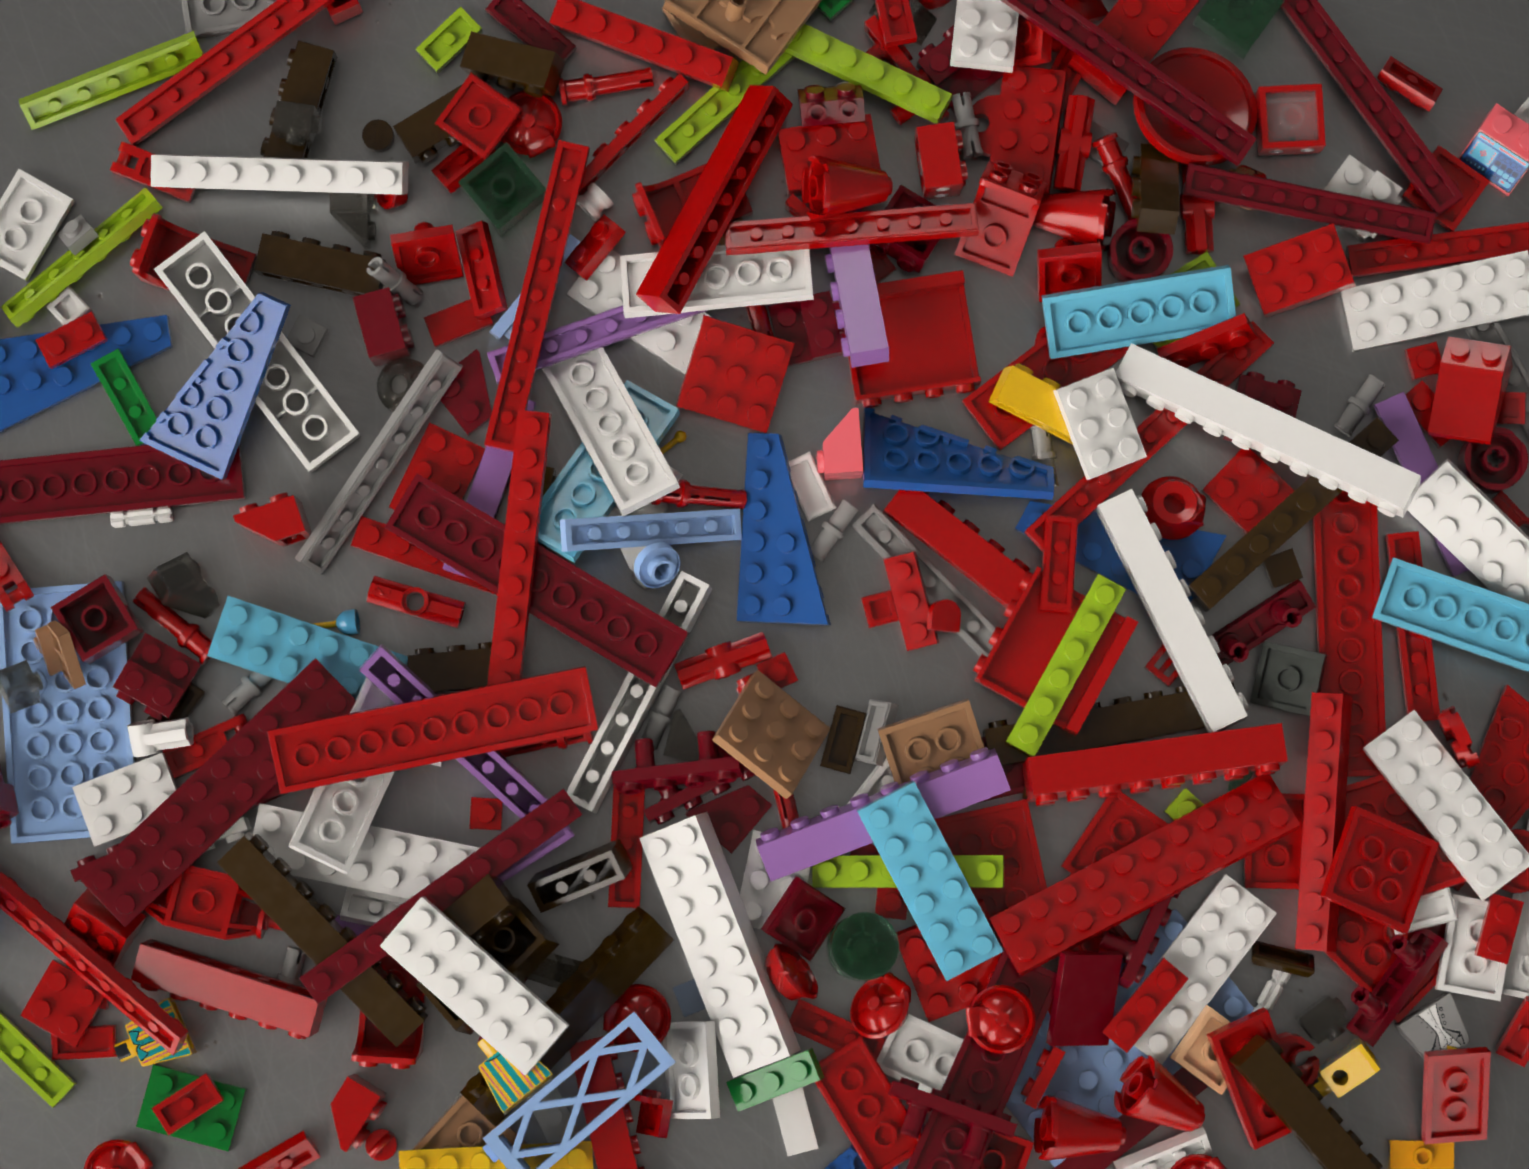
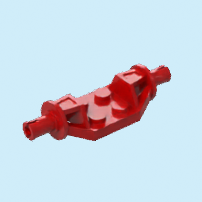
(210, 906)

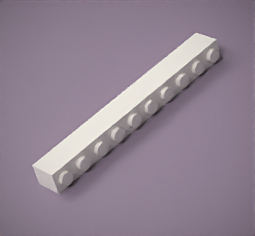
(1267, 431)

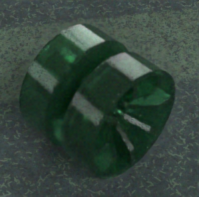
(862, 946)

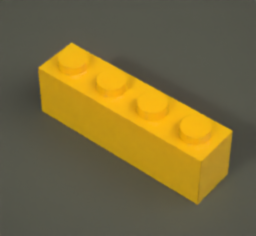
(1030, 400)

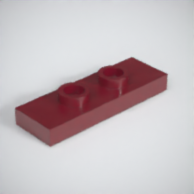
(529, 26)

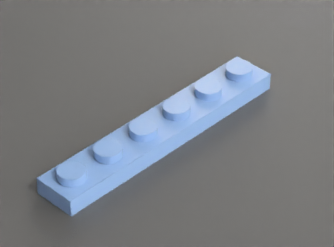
(650, 528)

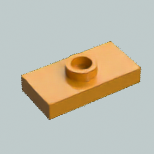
(1417, 1155)

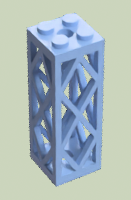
(512, 1156)

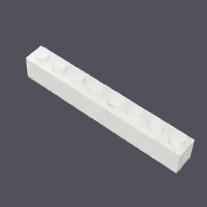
(279, 174)
(1171, 611)
(632, 704)

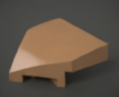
(59, 652)

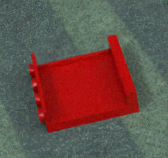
(926, 340)
(1028, 644)

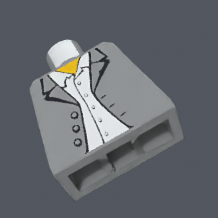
(1434, 1026)

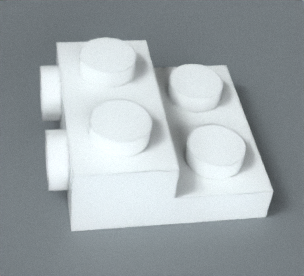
(1360, 181)

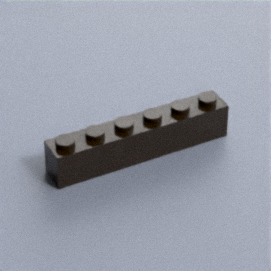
(1300, 1107)

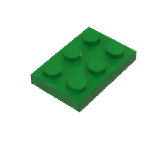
(213, 1128)

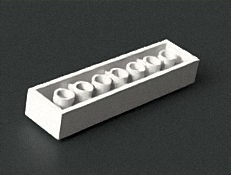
(290, 390)
(385, 863)
(720, 944)

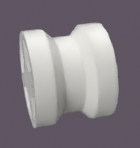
(594, 202)

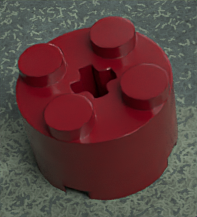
(1127, 265)
(1511, 458)

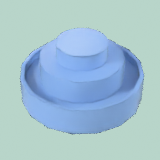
(657, 565)

